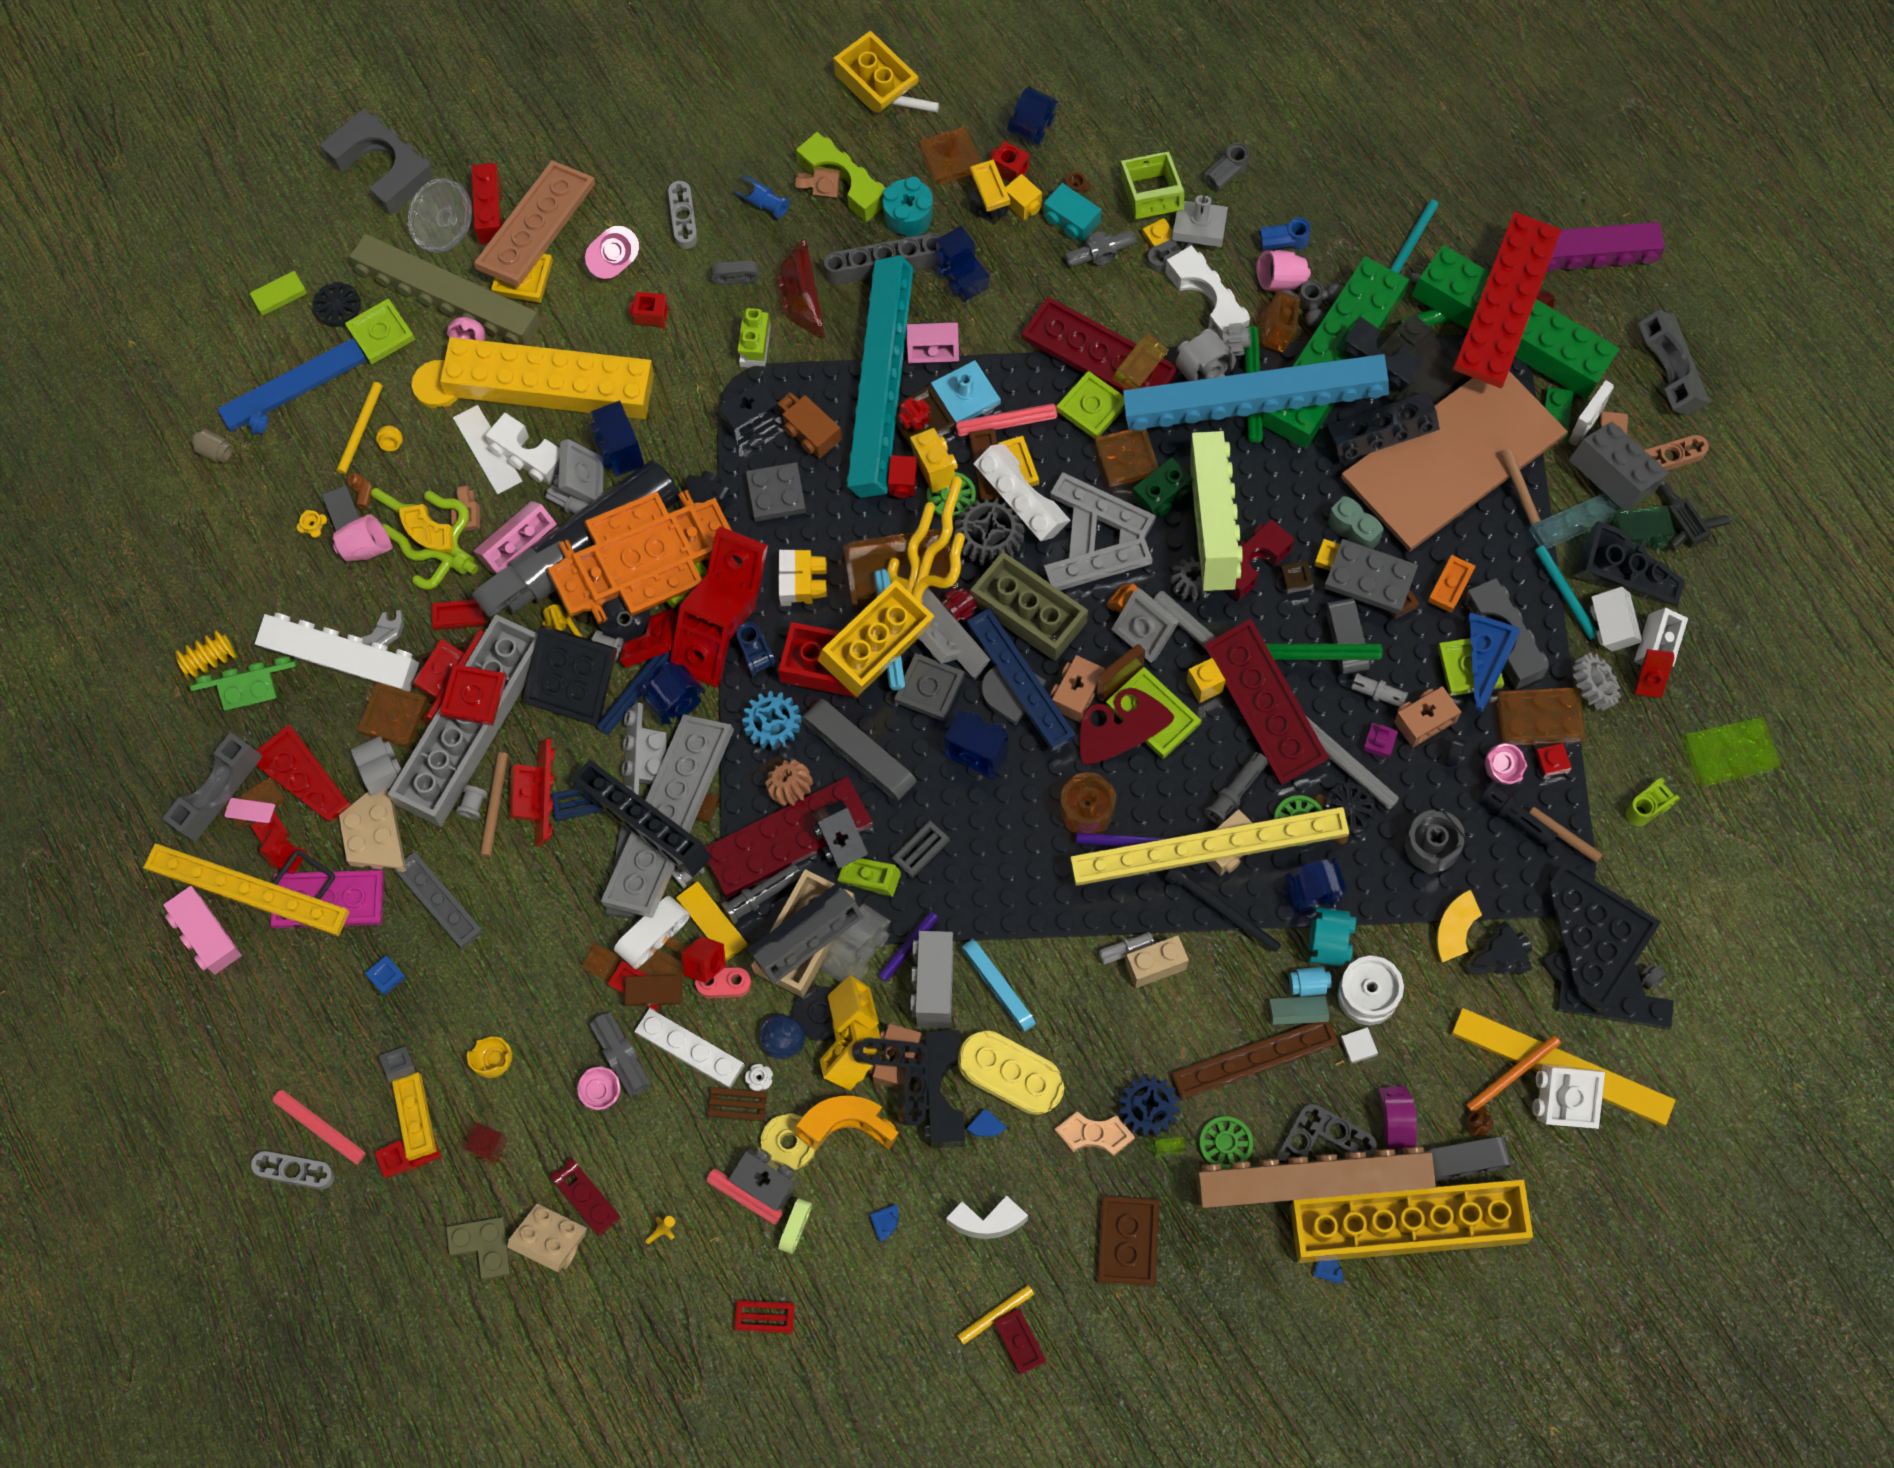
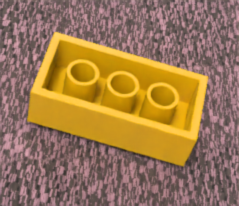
(876, 638)

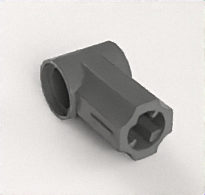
(1227, 167)

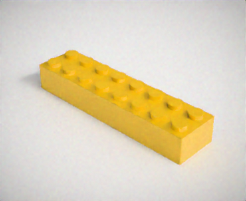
(545, 377)
(1411, 1221)

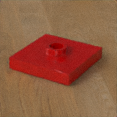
(473, 694)

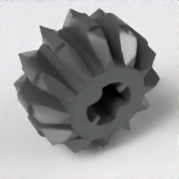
(1183, 581)

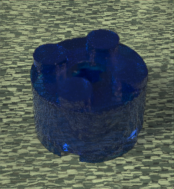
(1032, 115)
(672, 692)
(1316, 884)

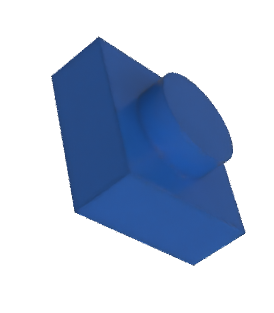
(385, 975)

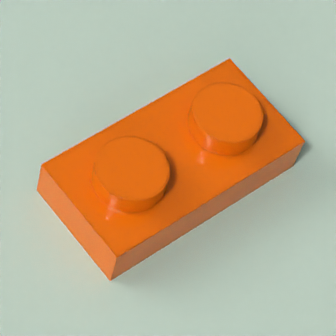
(1451, 583)

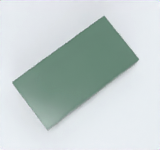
(1299, 1010)

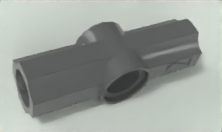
(620, 1054)

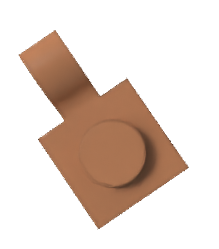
(824, 182)
(467, 498)

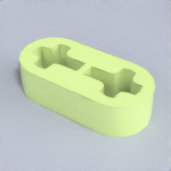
(795, 1226)

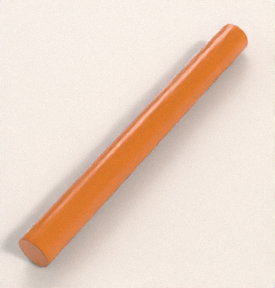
(1514, 1073)

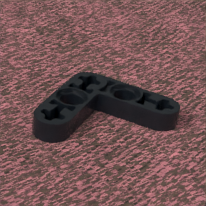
(908, 1068)

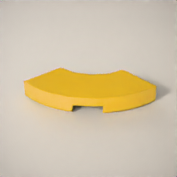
(426, 531)
(1454, 926)

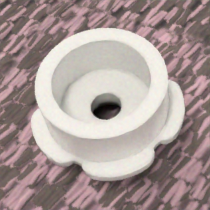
(762, 1084)

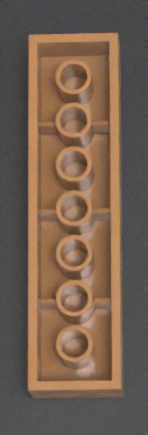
(1315, 1179)

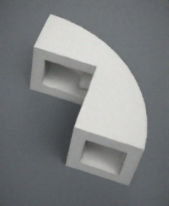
(1000, 1222)

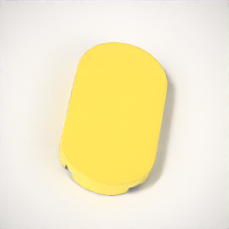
(1010, 1072)

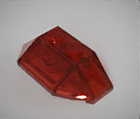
(800, 290)

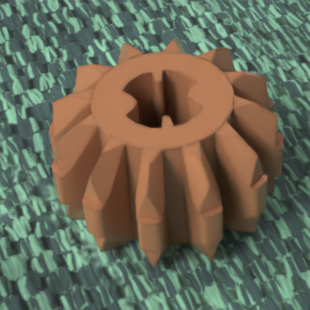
(789, 782)

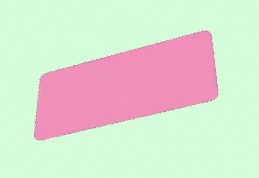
(249, 810)

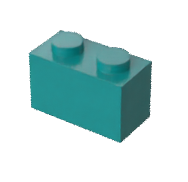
(1072, 213)

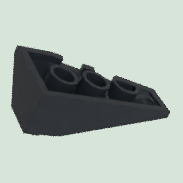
(1615, 561)

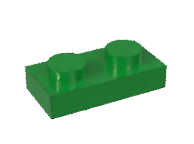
(1559, 405)

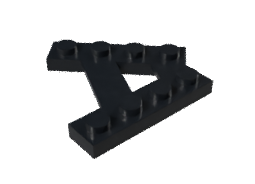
(1627, 1006)

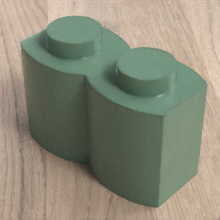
(1352, 523)

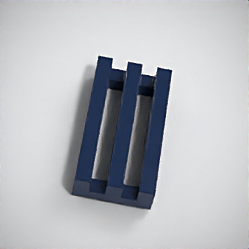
(574, 813)

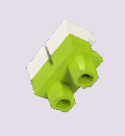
(754, 338)

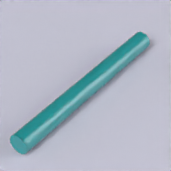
(1414, 236)
(1566, 592)

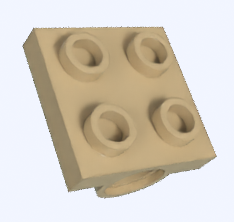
(547, 1238)

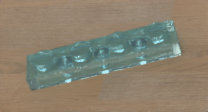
(1574, 521)

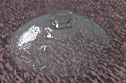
(431, 211)

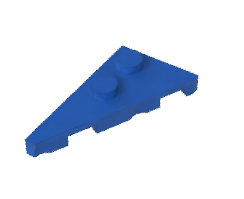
(1491, 647)

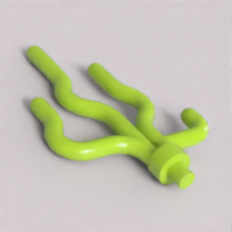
(458, 560)

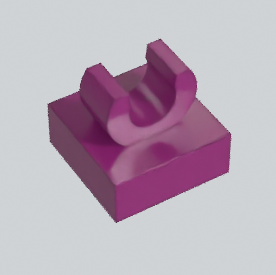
(1380, 740)

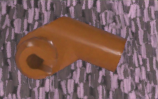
(362, 488)

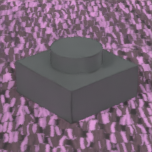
(397, 1064)

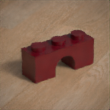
(1268, 543)

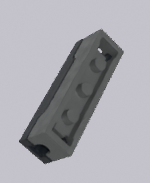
(805, 933)

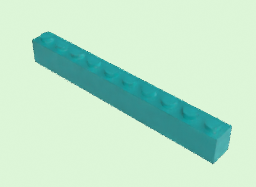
(880, 377)

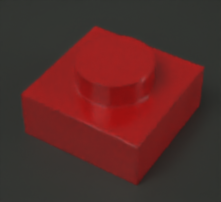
(1553, 760)
(264, 829)

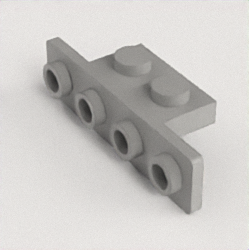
(949, 640)
(643, 750)

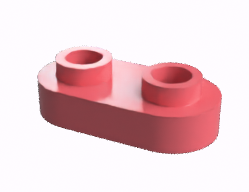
(723, 984)

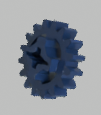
(1160, 1107)

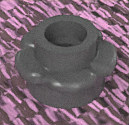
(1652, 976)

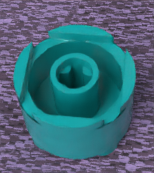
(908, 207)
(1331, 936)

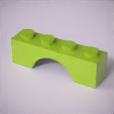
(865, 194)

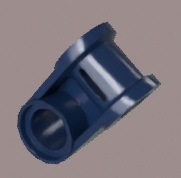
(755, 652)

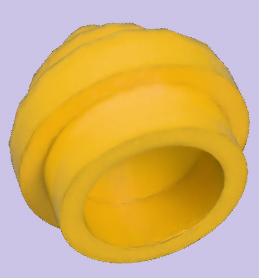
(389, 438)

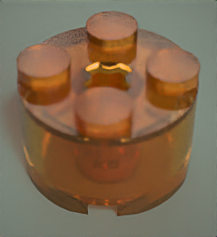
(1084, 818)

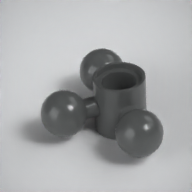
(1311, 305)

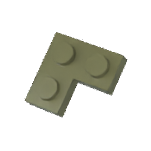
(488, 1240)

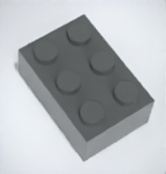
(1618, 466)

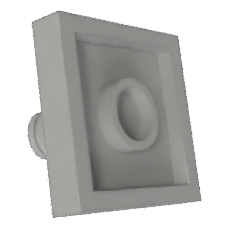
(1200, 223)
(580, 471)
(1145, 624)

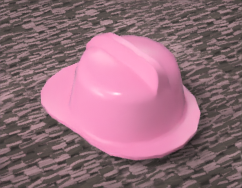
(611, 252)

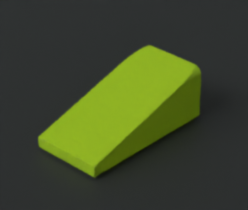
(871, 876)

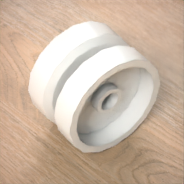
(1373, 974)

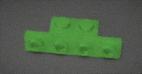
(246, 686)

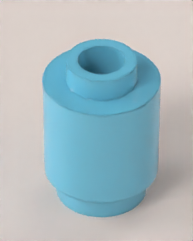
(1310, 981)

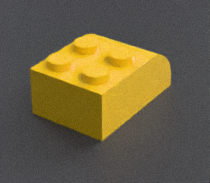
(874, 72)

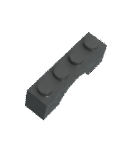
(1667, 341)
(1525, 661)
(196, 811)

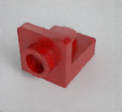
(278, 850)

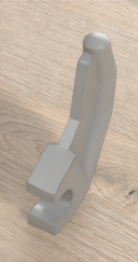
(386, 630)

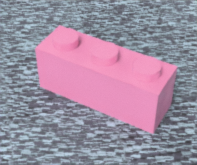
(514, 537)
(201, 931)

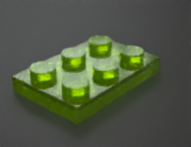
(1732, 751)

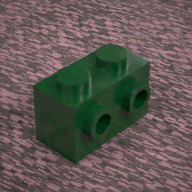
(1163, 488)

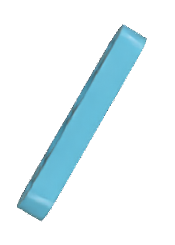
(998, 985)

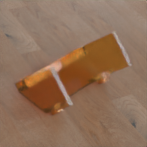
(871, 555)

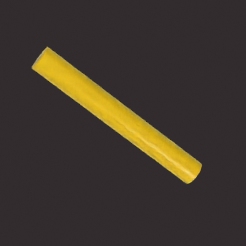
(997, 1313)

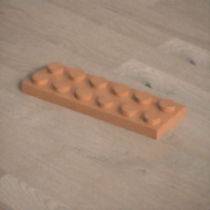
(534, 223)

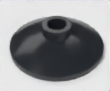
(626, 630)

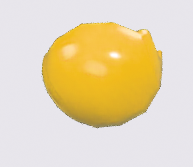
(490, 1057)

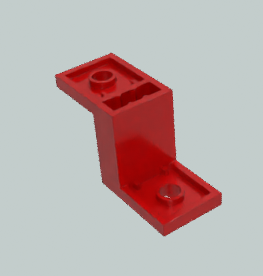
(718, 605)

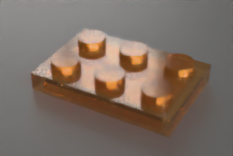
(1541, 716)

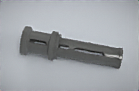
(1230, 797)
(752, 903)

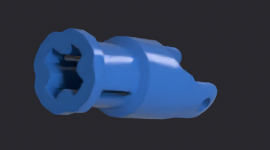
(764, 198)

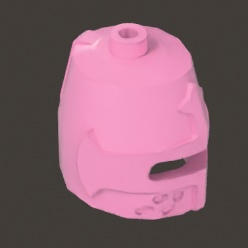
(1288, 270)
(356, 542)

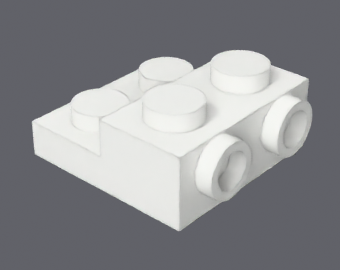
(1569, 1096)

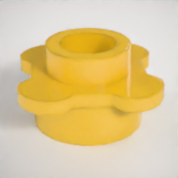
(309, 517)

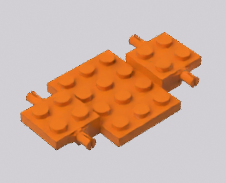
(638, 555)

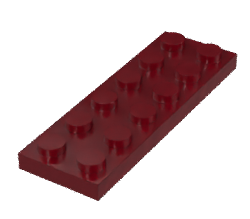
(1087, 344)
(1267, 702)
(779, 839)

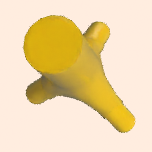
(663, 1228)

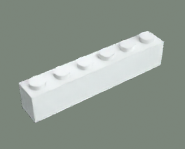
(337, 652)

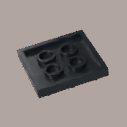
(569, 675)

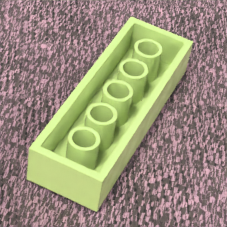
(1215, 511)

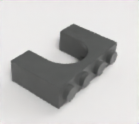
(367, 134)

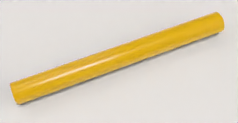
(359, 428)

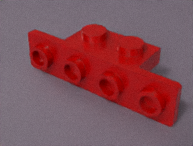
(437, 670)
(531, 792)

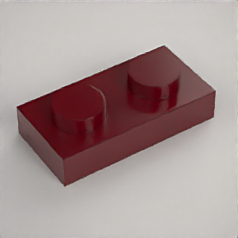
(1020, 1342)

